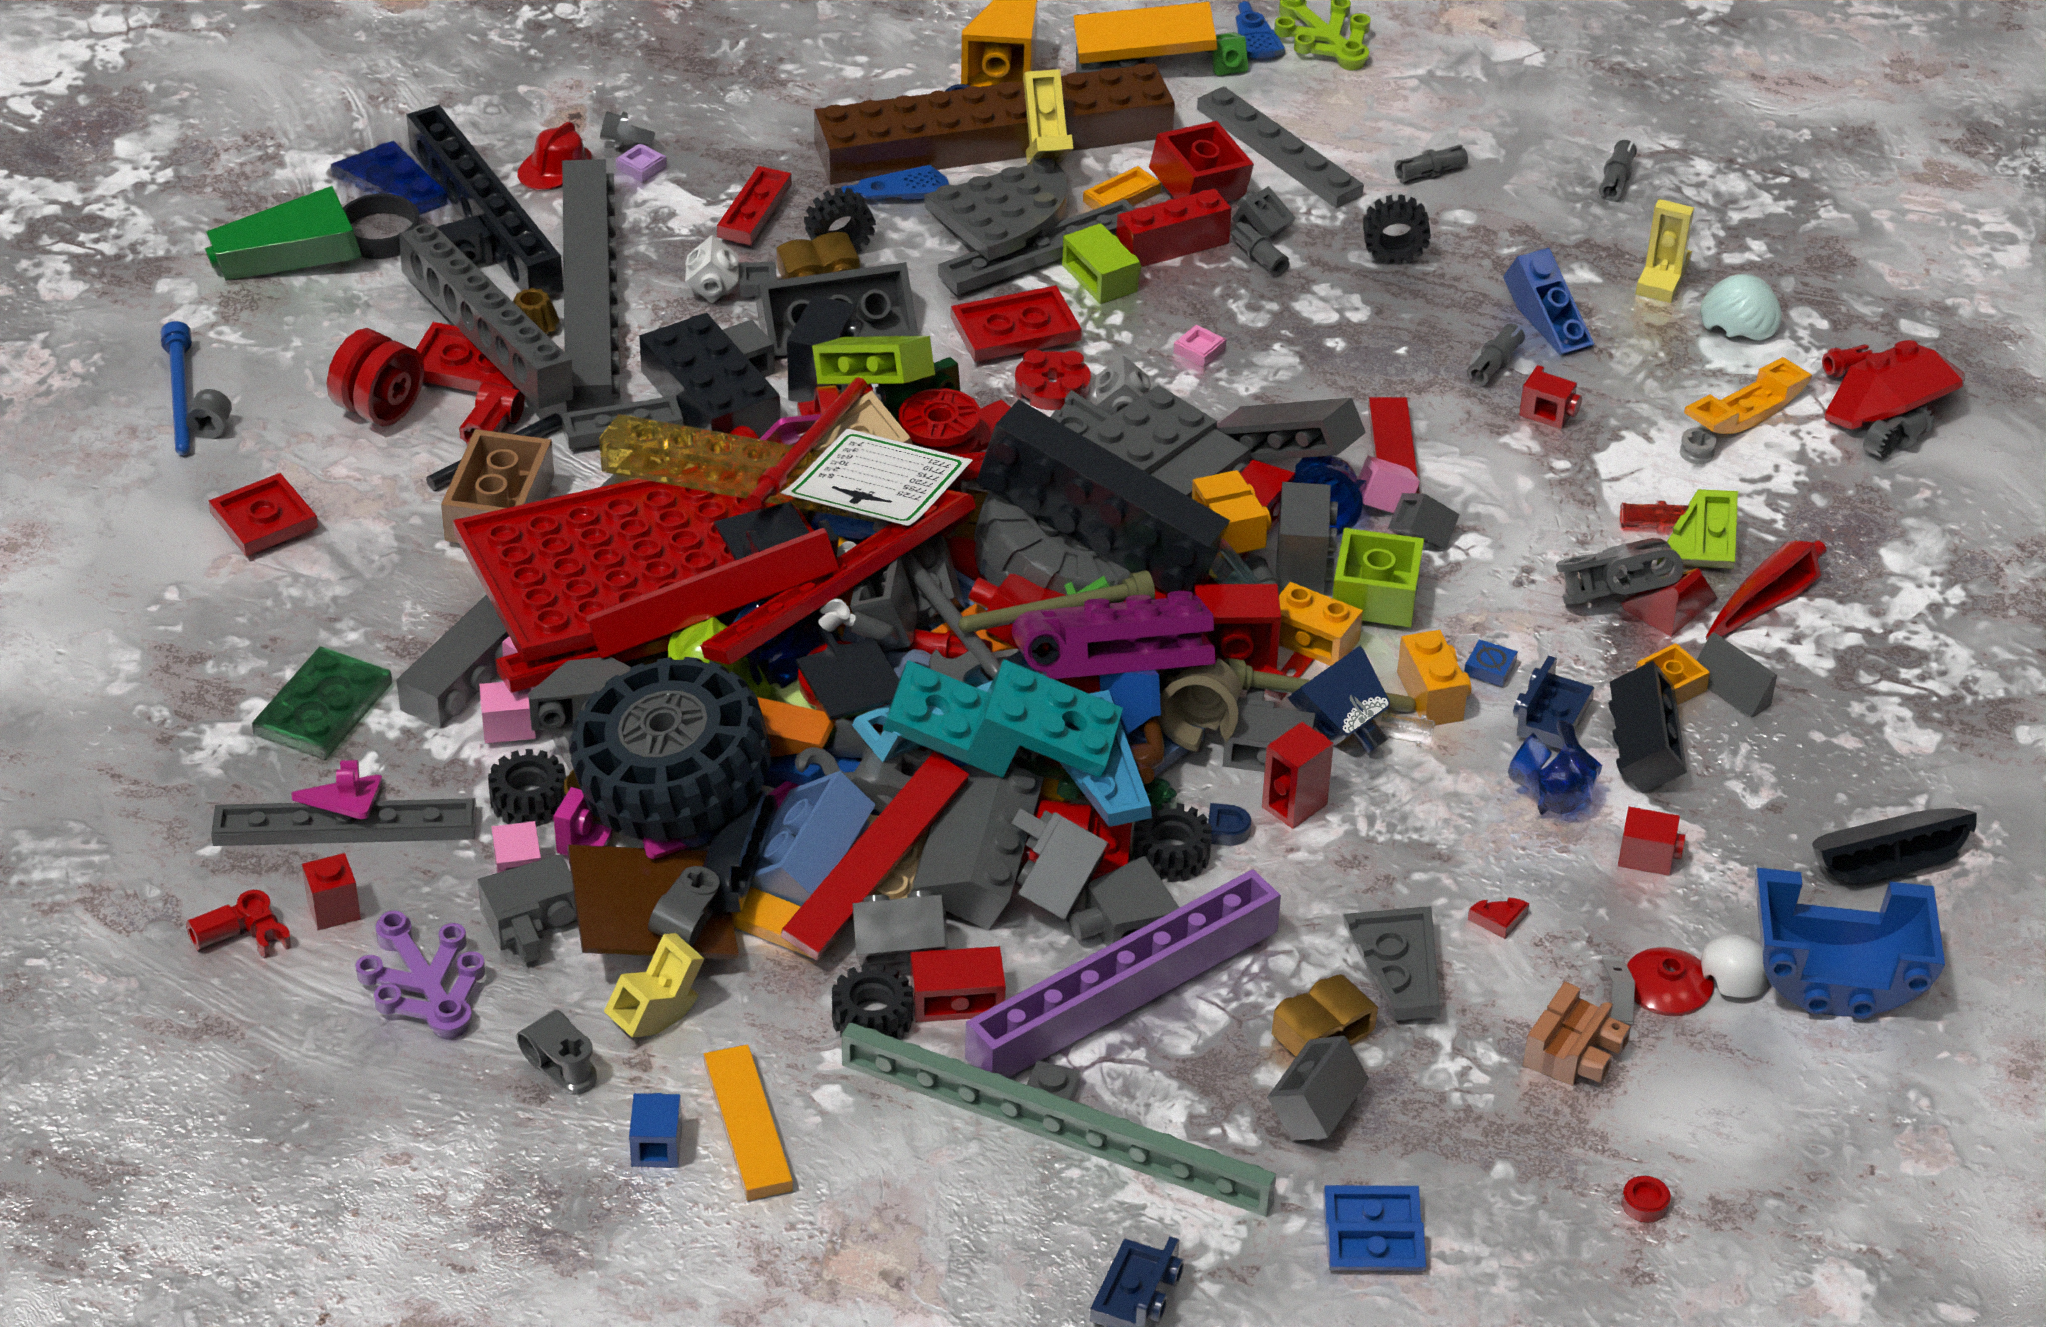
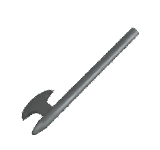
(978, 653)

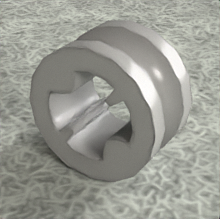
(1698, 445)

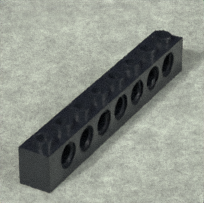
(478, 191)

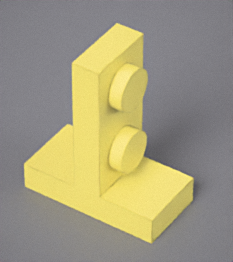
(1046, 116)
(1667, 251)

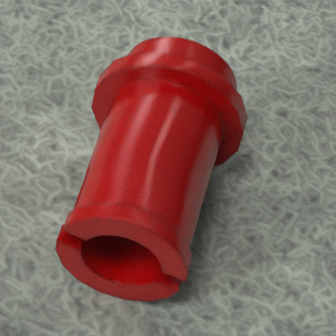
(1838, 361)

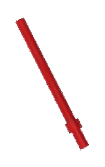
(775, 478)

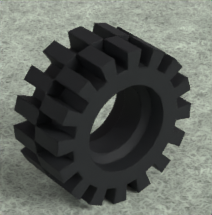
(840, 206)
(1396, 213)
(525, 771)
(1177, 825)
(878, 987)

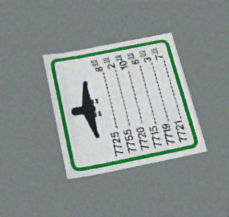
(878, 477)

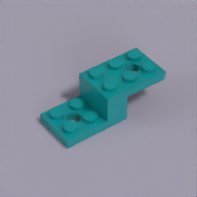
(992, 724)

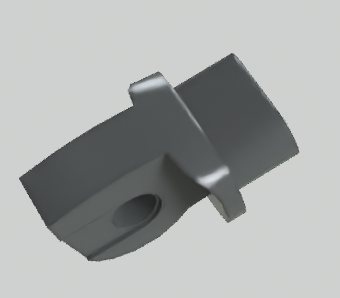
(616, 128)

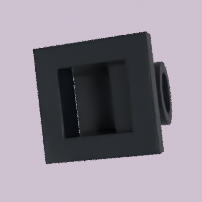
(471, 239)

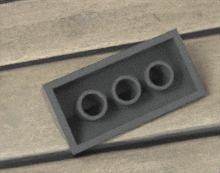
(879, 293)
(973, 846)

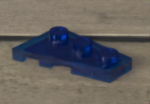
(392, 171)

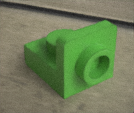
(1230, 54)

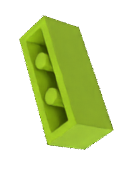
(874, 359)

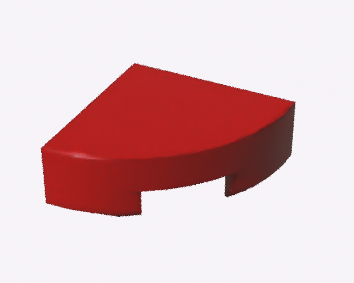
(1499, 916)

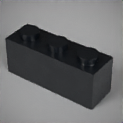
(1647, 727)

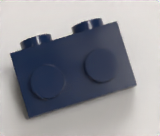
(1550, 700)
(1137, 1285)

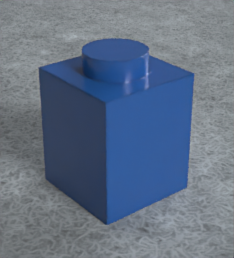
(655, 1130)

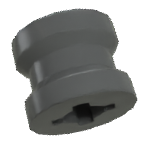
(209, 413)

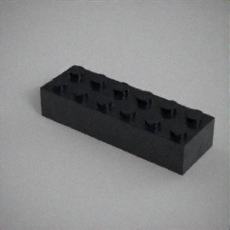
(1101, 499)

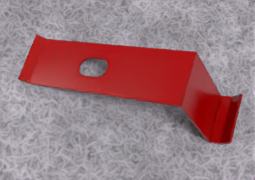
(1298, 662)

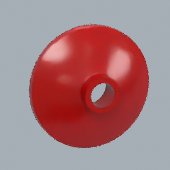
(1669, 981)

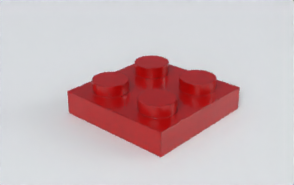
(263, 514)

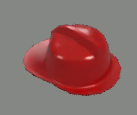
(552, 146)

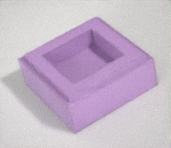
(641, 162)

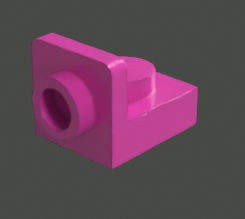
(575, 826)

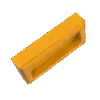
(1131, 185)

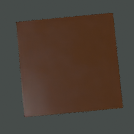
(618, 892)

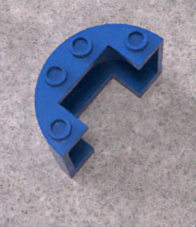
(1848, 957)

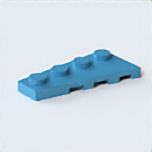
(1120, 791)

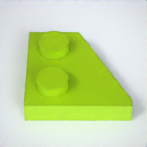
(1707, 530)

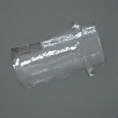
(1409, 728)

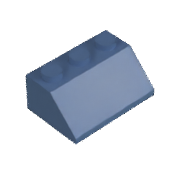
(811, 836)

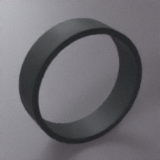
(381, 204)

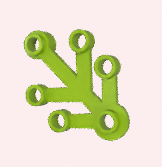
(1349, 53)

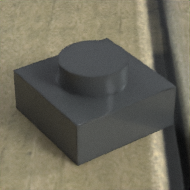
(753, 273)
(1055, 1079)

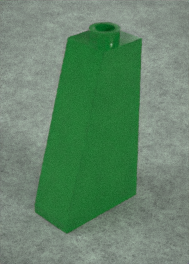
(284, 238)

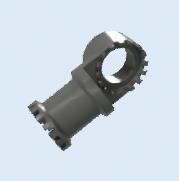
(1898, 432)

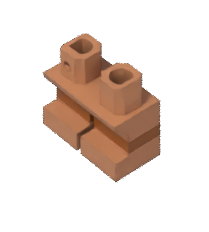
(1569, 1035)

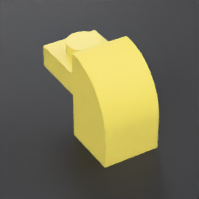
(660, 996)

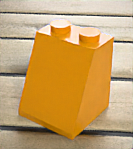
(999, 43)

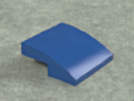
(1374, 1228)

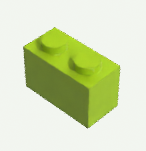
(1100, 263)

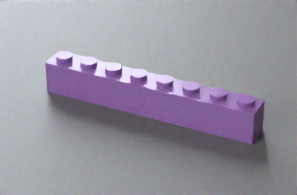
(1122, 976)

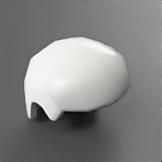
(1735, 965)

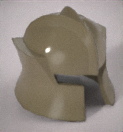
(1199, 697)

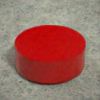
(1645, 1199)

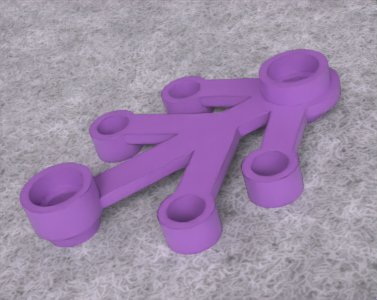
(444, 1013)

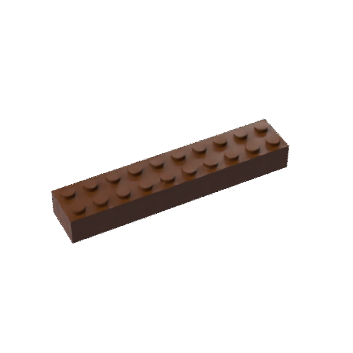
(986, 123)

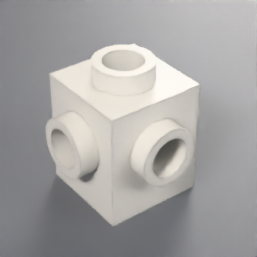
(712, 269)

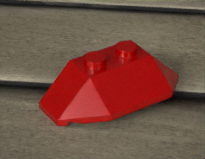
(1892, 384)

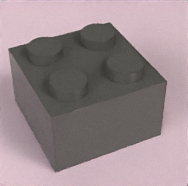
(1306, 535)

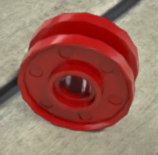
(942, 421)

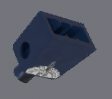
(1346, 700)

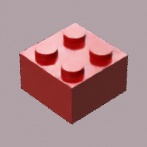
(1201, 160)
(1244, 622)

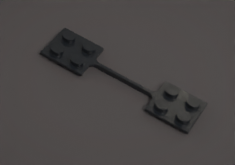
(841, 676)

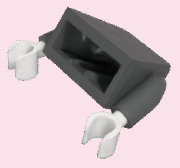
(880, 607)

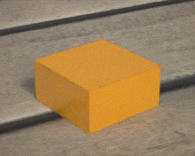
(1682, 670)

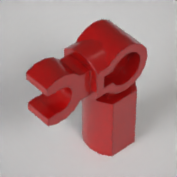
(251, 914)

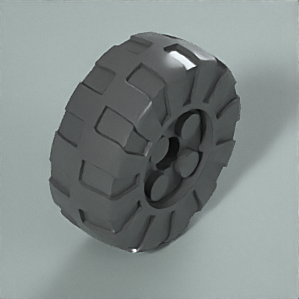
(1023, 545)

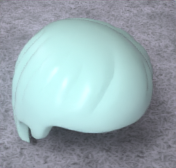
(1742, 307)

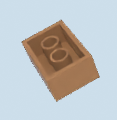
(496, 475)

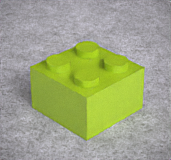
(1379, 575)

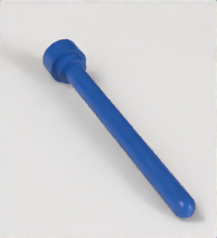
(176, 341)

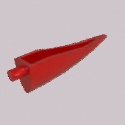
(1773, 582)

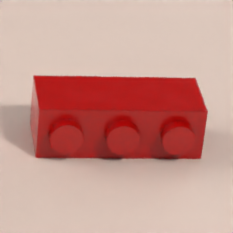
(1175, 227)

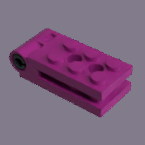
(1117, 636)

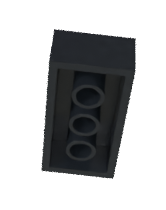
(708, 377)

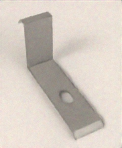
(1622, 989)

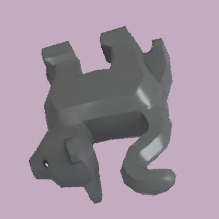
(875, 778)

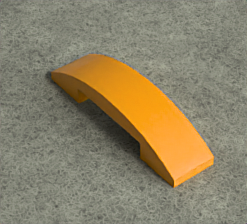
(1753, 404)

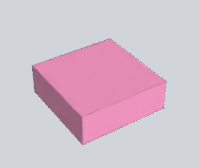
(1200, 346)

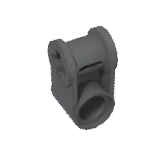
(686, 905)
(559, 1052)

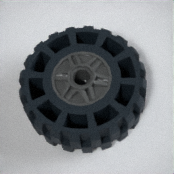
(670, 749)

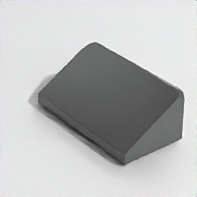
(1737, 676)

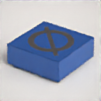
(1490, 663)

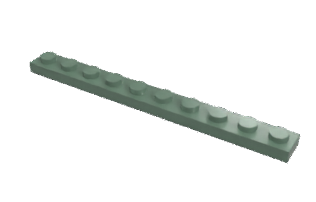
(1059, 1119)

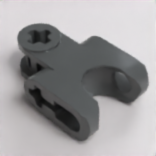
(1637, 575)

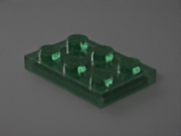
(322, 703)

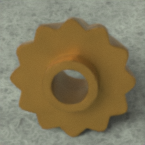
(538, 308)

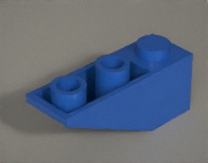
(1547, 302)

